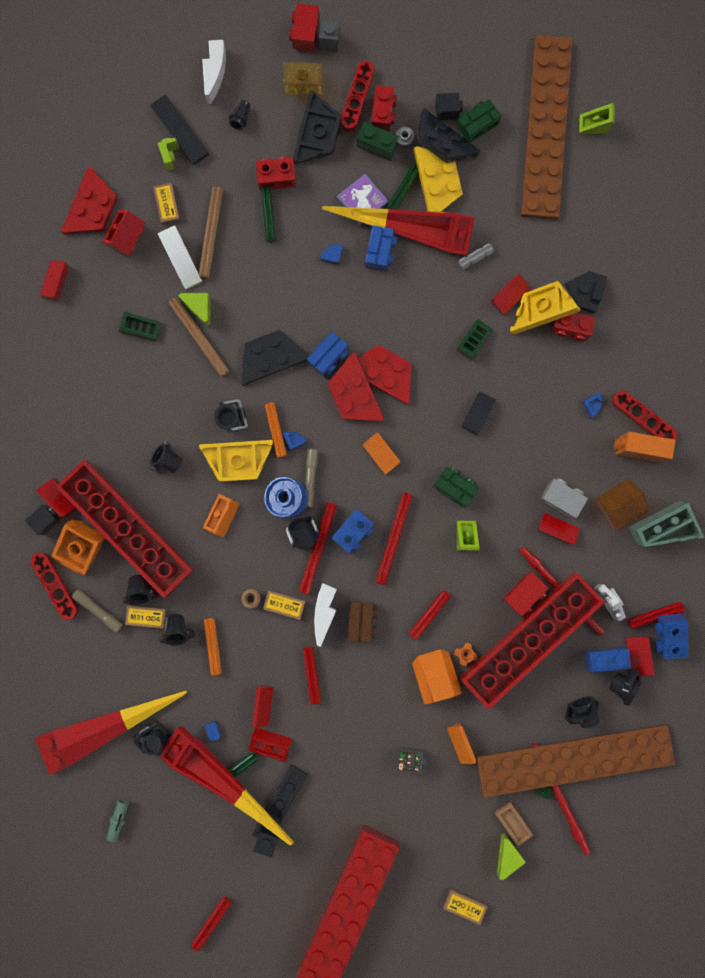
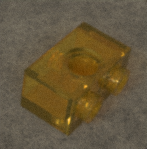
(295, 71)

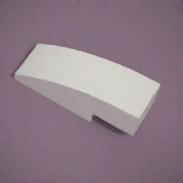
(214, 69)
(180, 257)
(323, 612)

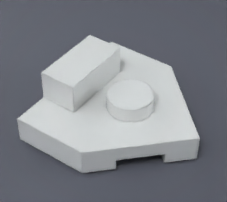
(612, 601)

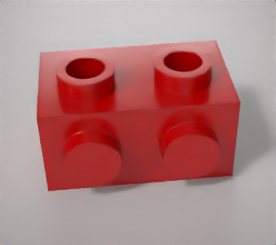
(305, 27)
(382, 108)
(276, 173)
(124, 232)
(574, 326)
(525, 594)

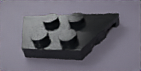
(317, 131)
(443, 140)
(269, 355)

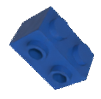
(353, 531)
(672, 636)

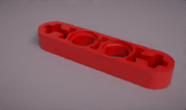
(357, 96)
(646, 413)
(58, 583)

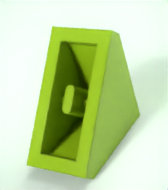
(597, 120)
(199, 304)
(467, 536)
(509, 858)

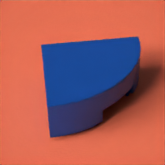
(332, 254)
(593, 404)
(294, 439)

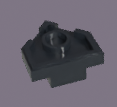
(587, 290)

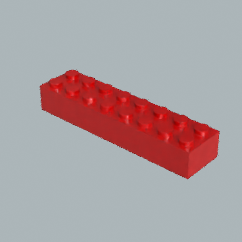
(125, 528)
(531, 640)
(349, 905)

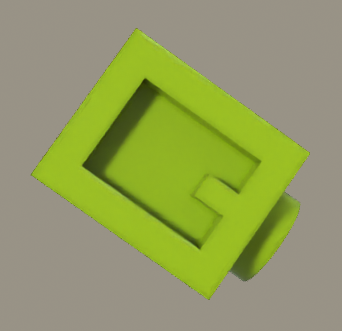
(166, 148)

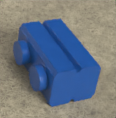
(379, 248)
(328, 354)
(607, 659)

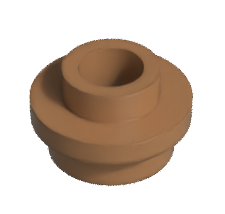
(244, 598)

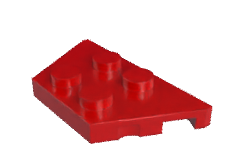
(91, 206)
(387, 372)
(353, 392)

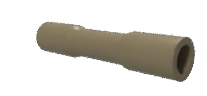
(311, 465)
(88, 603)

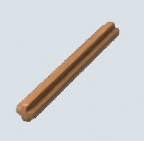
(210, 233)
(199, 337)

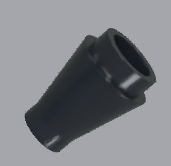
(239, 116)

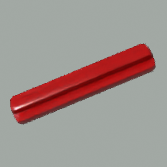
(429, 615)
(652, 616)
(311, 673)
(211, 924)

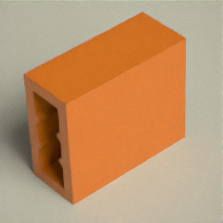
(644, 447)

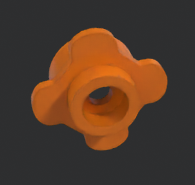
(467, 648)

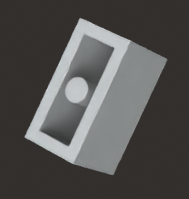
(564, 498)

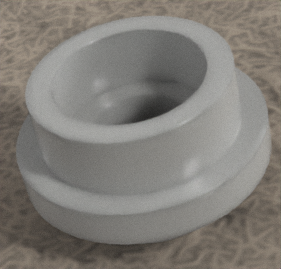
(405, 141)

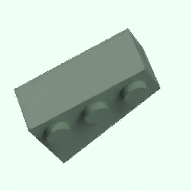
(667, 526)

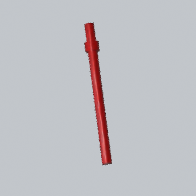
(535, 563)
(577, 832)

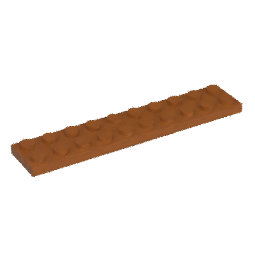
(546, 127)
(575, 760)

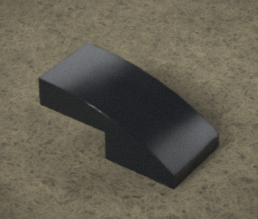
(478, 413)

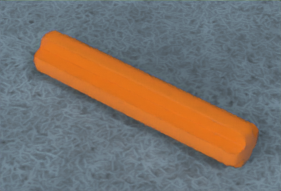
(275, 430)
(212, 646)

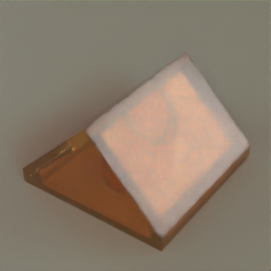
(623, 504)

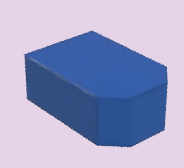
(213, 731)

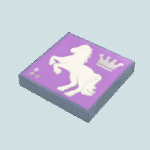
(362, 194)

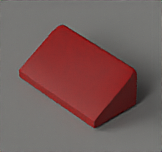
(54, 280)
(510, 294)
(56, 499)
(558, 529)
(640, 655)
(262, 706)
(270, 744)

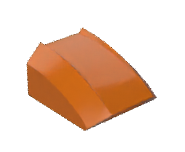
(77, 546)
(436, 676)

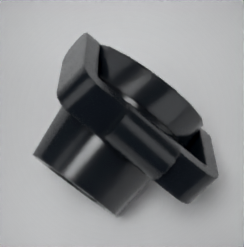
(228, 417)
(165, 459)
(302, 534)
(138, 592)
(175, 631)
(626, 686)
(585, 712)
(154, 739)

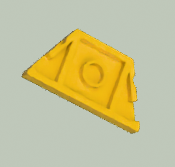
(438, 180)
(543, 306)
(237, 459)

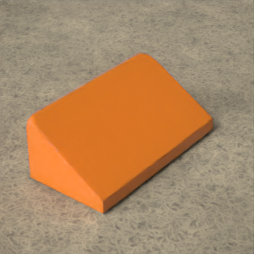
(381, 453)
(221, 515)
(461, 744)

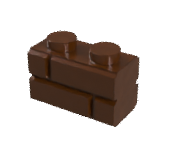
(361, 621)

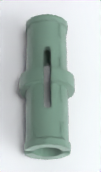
(117, 820)

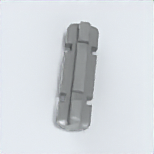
(476, 256)

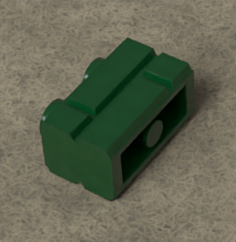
(478, 121)
(377, 141)
(456, 487)

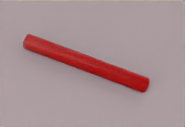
(394, 538)
(318, 548)

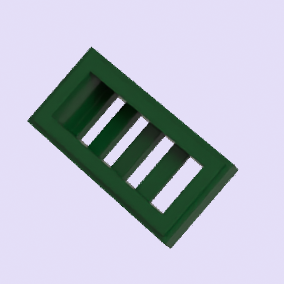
(135, 318)
(466, 351)

